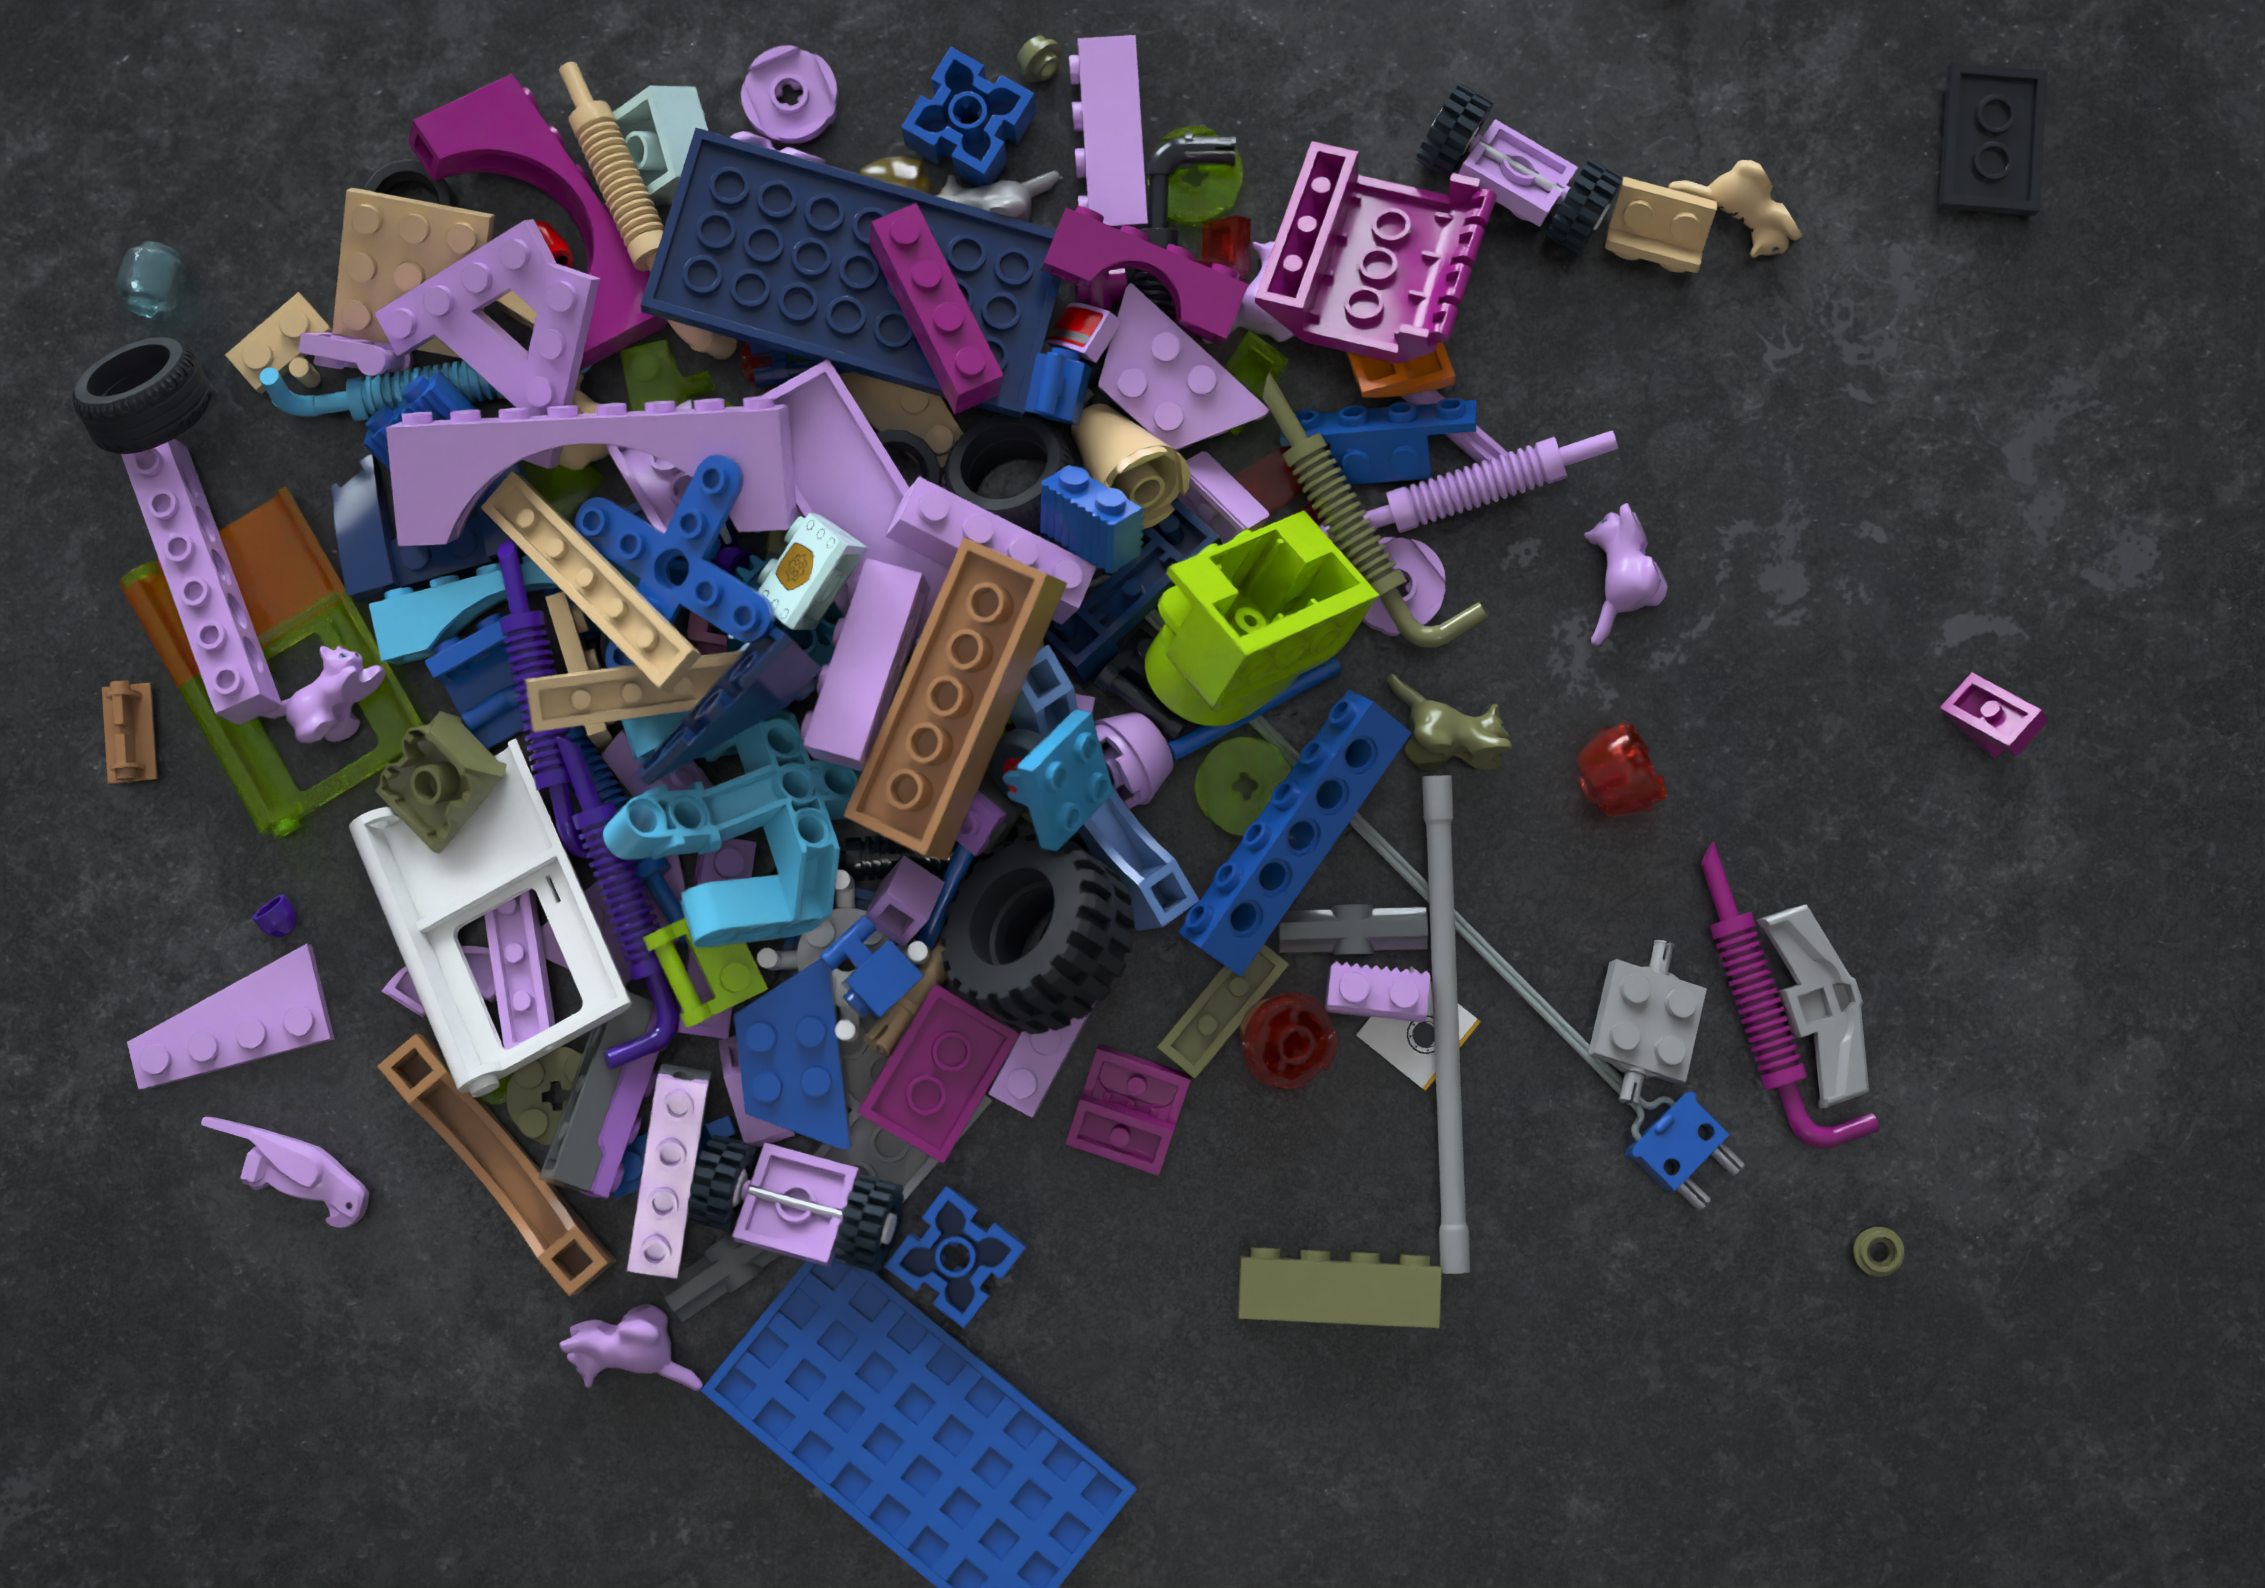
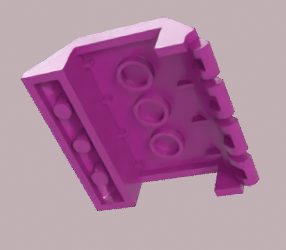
(1372, 259)

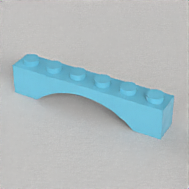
(416, 622)

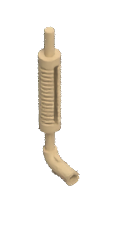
(627, 195)

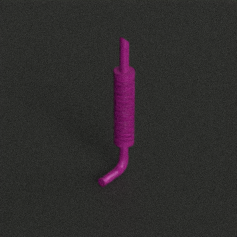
(1765, 1016)

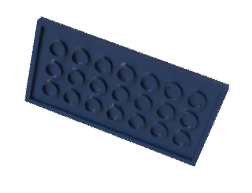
(785, 262)

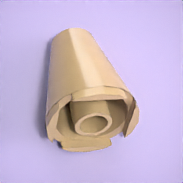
(1131, 460)

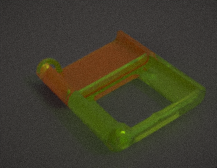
(288, 596)

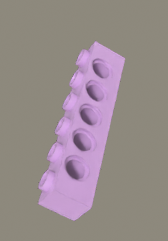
(202, 582)

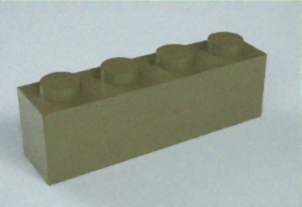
(1339, 1290)

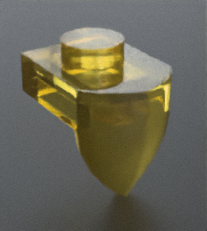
(899, 171)

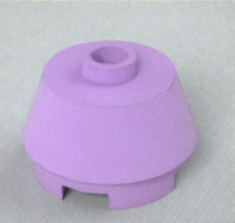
(1134, 756)

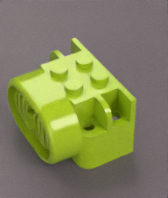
(1253, 620)

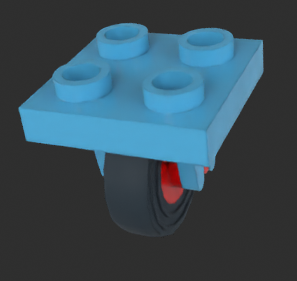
(1054, 777)

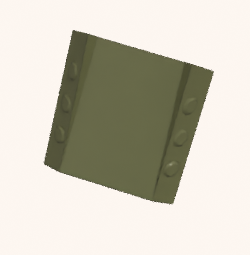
(439, 779)

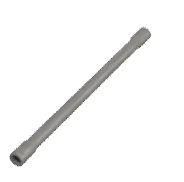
(1453, 1227)

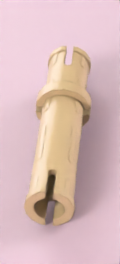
(893, 1022)

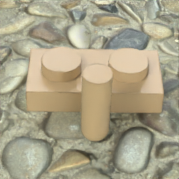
(277, 344)

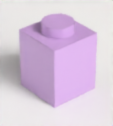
(904, 901)

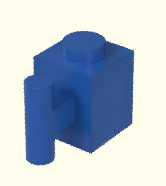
(1058, 386)
(879, 976)

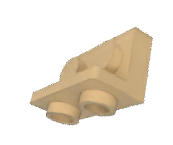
(1659, 225)

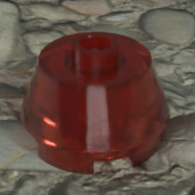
(1620, 772)
(1287, 1040)

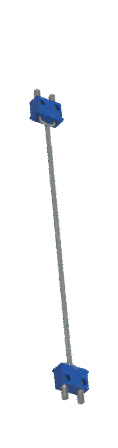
(1670, 1136)

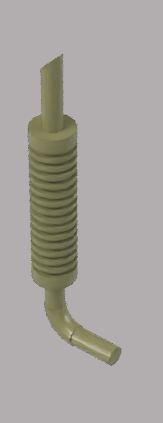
(1353, 529)

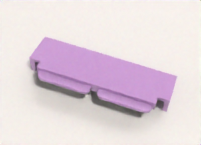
(848, 476)

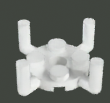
(818, 940)

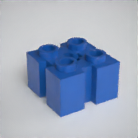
(960, 93)
(924, 1259)

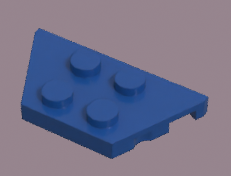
(795, 1058)

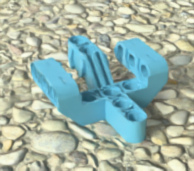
(778, 792)

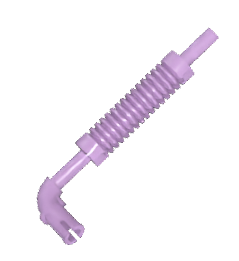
(1481, 483)

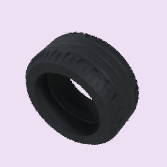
(142, 395)
(996, 442)

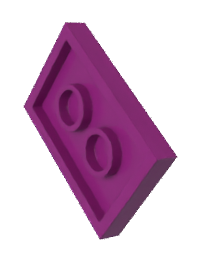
(938, 1073)

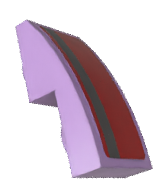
(1084, 330)

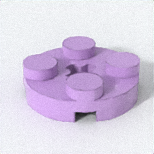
(802, 71)
(1425, 587)

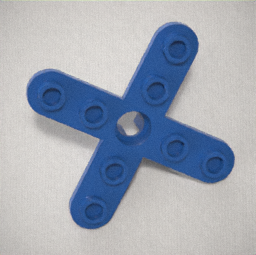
(690, 534)

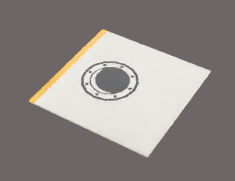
(1411, 1043)

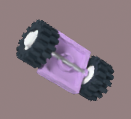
(1518, 170)
(796, 1204)

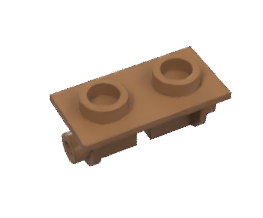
(129, 732)

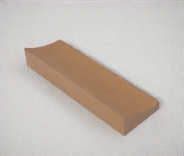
(954, 699)

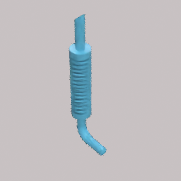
(368, 395)

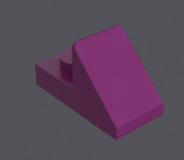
(1993, 716)

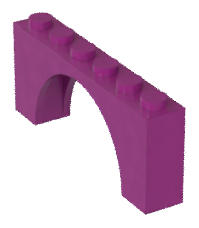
(506, 135)

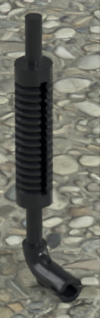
(1166, 159)

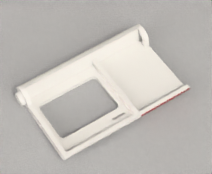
(432, 895)

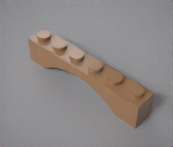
(473, 1131)

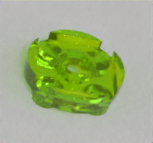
(1214, 196)
(1223, 766)

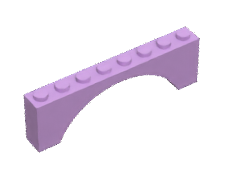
(449, 464)

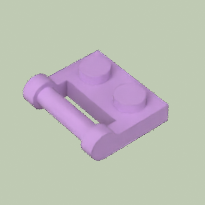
(344, 351)

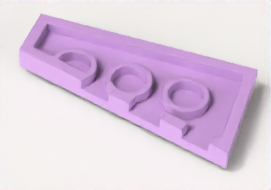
(247, 1021)

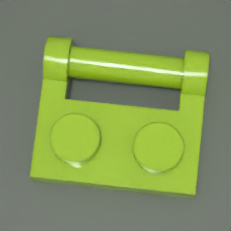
(726, 969)

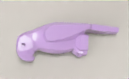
(298, 1171)

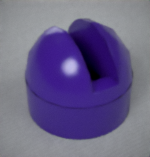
(730, 555)
(276, 917)

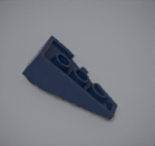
(748, 692)

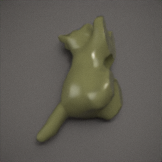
(1445, 732)

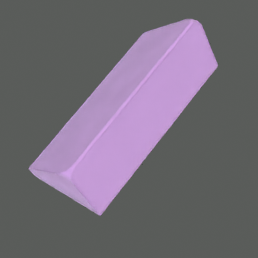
(1221, 499)

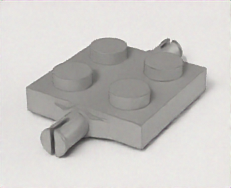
(1647, 1022)

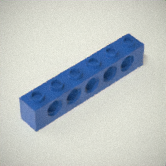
(1318, 824)

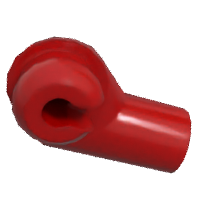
(556, 244)

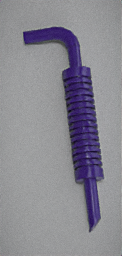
(531, 662)
(627, 907)

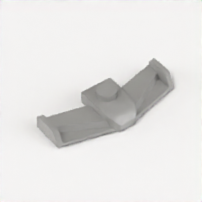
(1821, 1003)

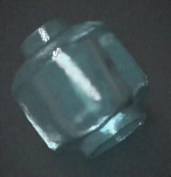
(151, 278)

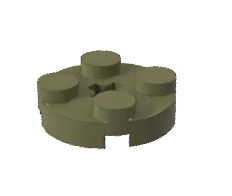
(525, 1091)

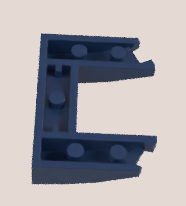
(371, 554)
(1129, 595)

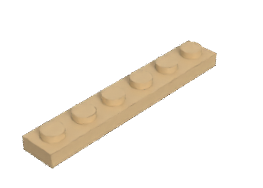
(591, 582)

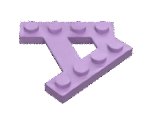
(451, 310)

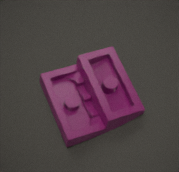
(1128, 1109)

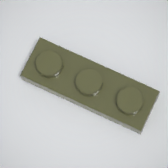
(1220, 1012)

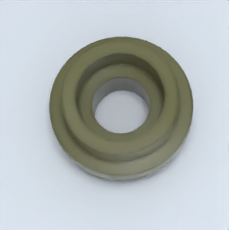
(1039, 59)
(1892, 1259)

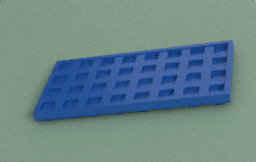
(916, 1434)

